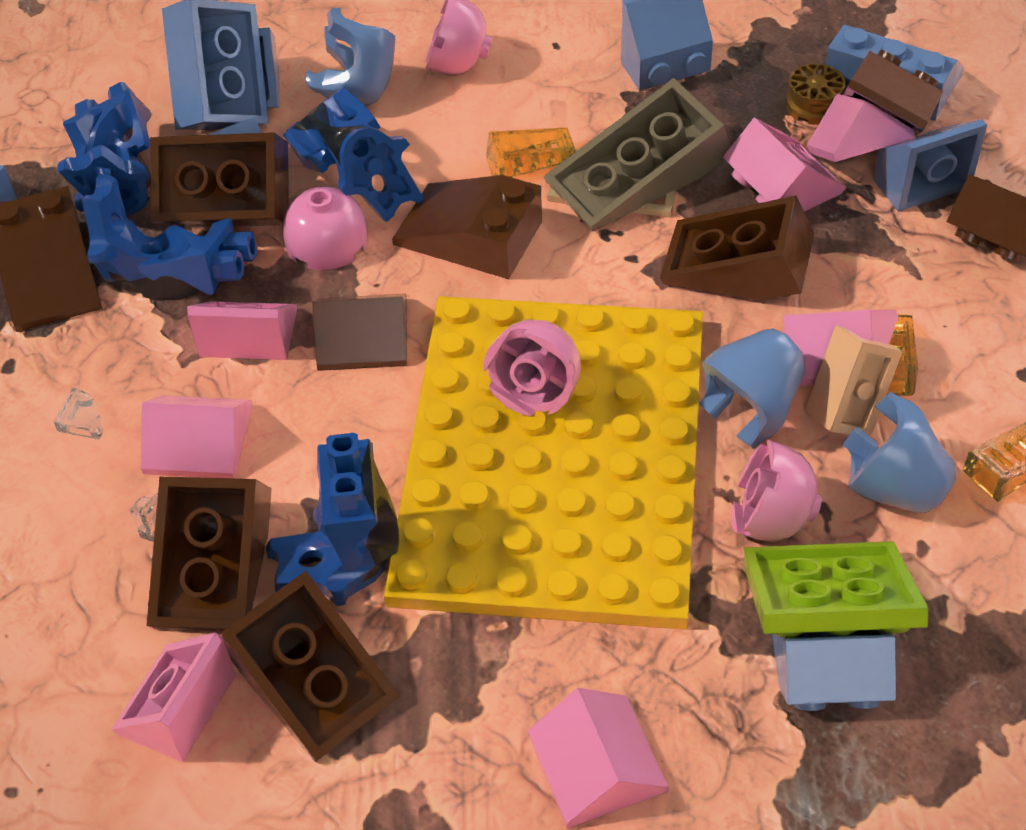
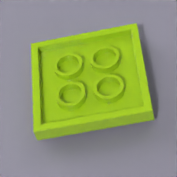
(833, 588)

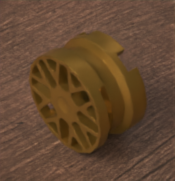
(813, 94)

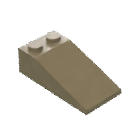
(641, 157)

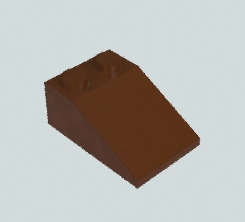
(895, 90)
(219, 179)
(475, 222)
(742, 251)
(45, 260)
(207, 551)
(308, 666)

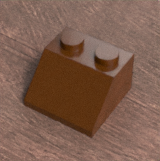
(991, 214)

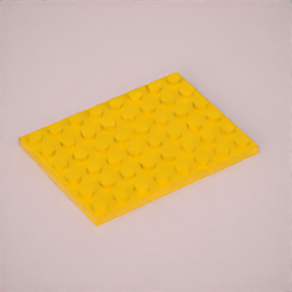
(561, 508)

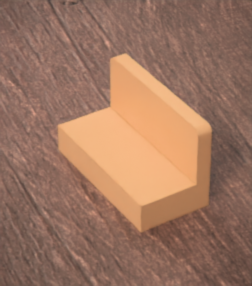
(852, 382)

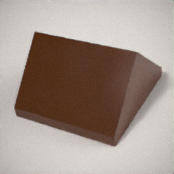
(360, 331)

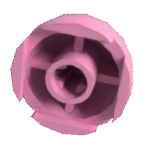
(458, 38)
(324, 228)
(533, 367)
(777, 494)

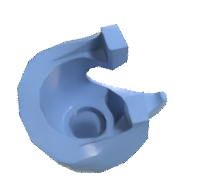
(365, 64)
(763, 371)
(908, 469)

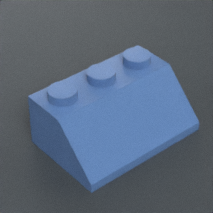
(854, 44)
(214, 64)

